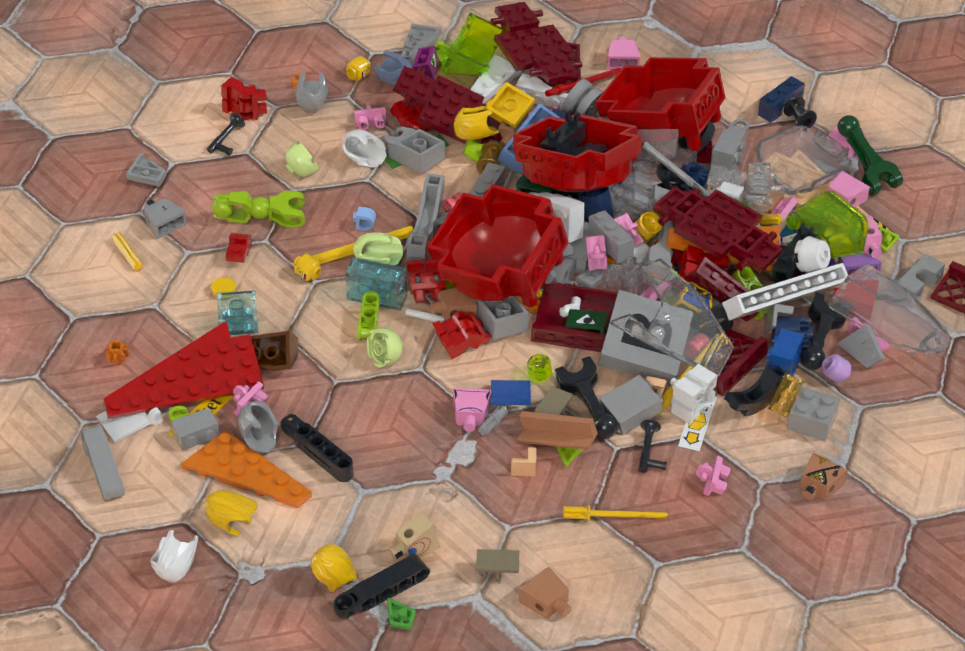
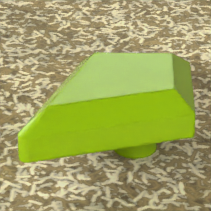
(441, 49)
(473, 150)
(888, 239)
(568, 454)

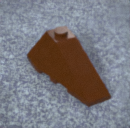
(276, 350)

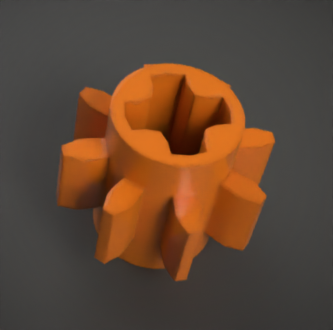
(117, 352)

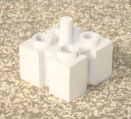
(693, 393)

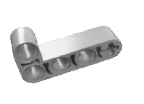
(102, 462)

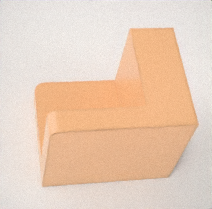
(524, 466)

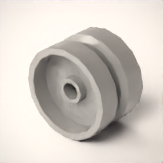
(582, 99)

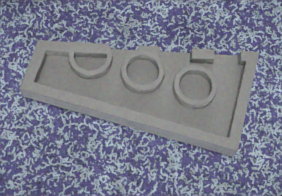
(419, 37)

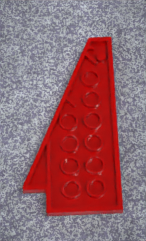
(194, 374)

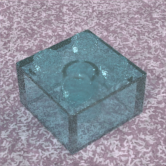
(239, 311)

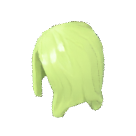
(379, 248)

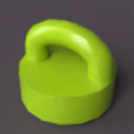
(177, 412)

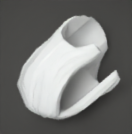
(364, 148)
(173, 557)

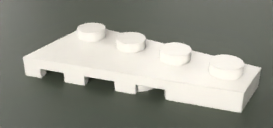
(497, 75)

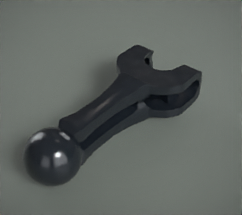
(825, 320)
(582, 385)

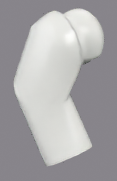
(575, 304)

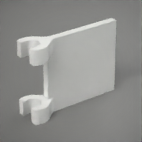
(125, 426)

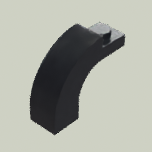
(758, 395)

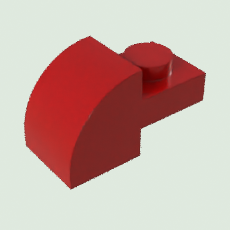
(238, 247)

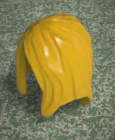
(473, 125)
(227, 507)
(333, 566)

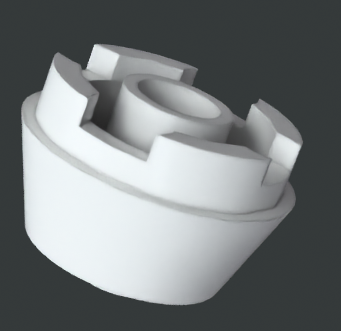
(812, 254)

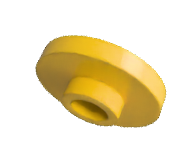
(223, 284)

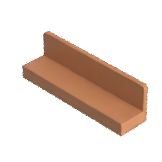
(557, 430)

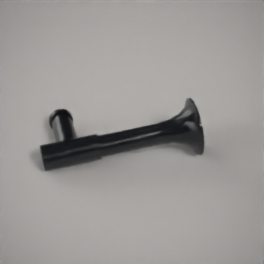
(236, 121)
(650, 428)

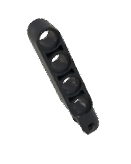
(318, 448)
(381, 586)

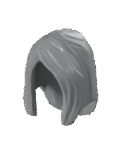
(311, 94)
(258, 426)

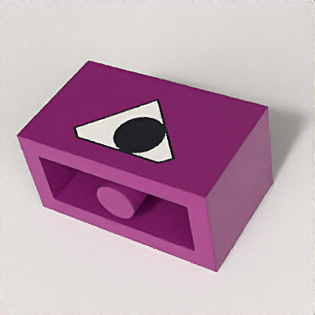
(429, 59)

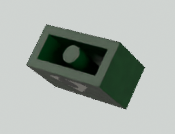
(588, 320)

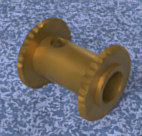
(488, 155)

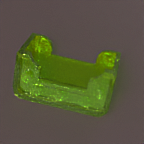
(472, 48)
(833, 222)

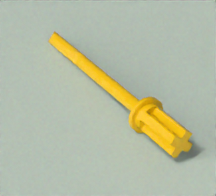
(585, 513)

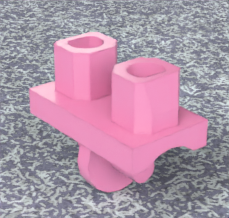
(370, 117)
(630, 227)
(596, 252)
(245, 397)
(712, 474)

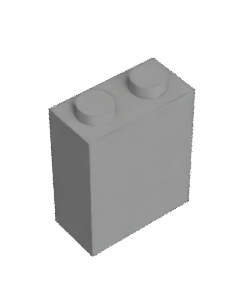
(632, 403)

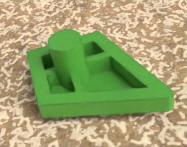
(400, 615)

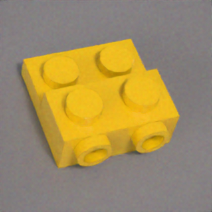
(510, 105)

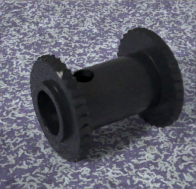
(802, 116)

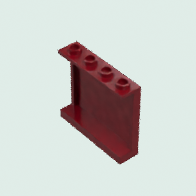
(551, 326)

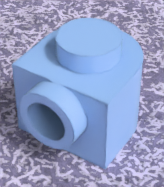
(364, 218)

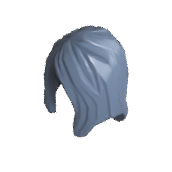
(391, 67)

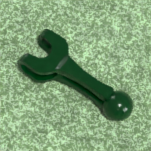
(873, 165)

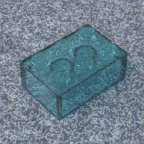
(382, 278)

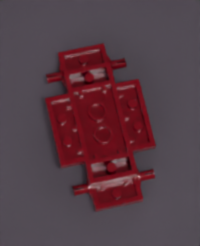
(534, 46)
(439, 101)
(719, 226)

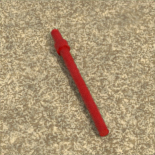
(561, 89)

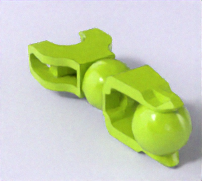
(278, 208)

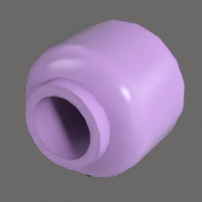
(836, 368)

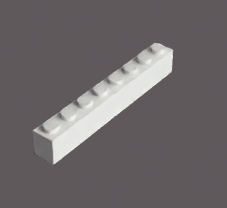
(785, 291)

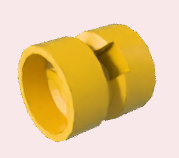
(648, 226)

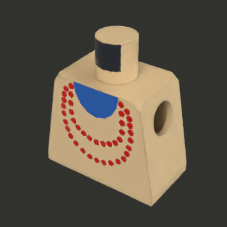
(416, 538)

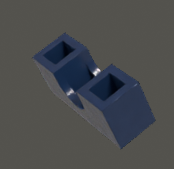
(773, 102)

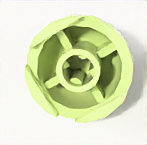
(300, 160)
(384, 347)

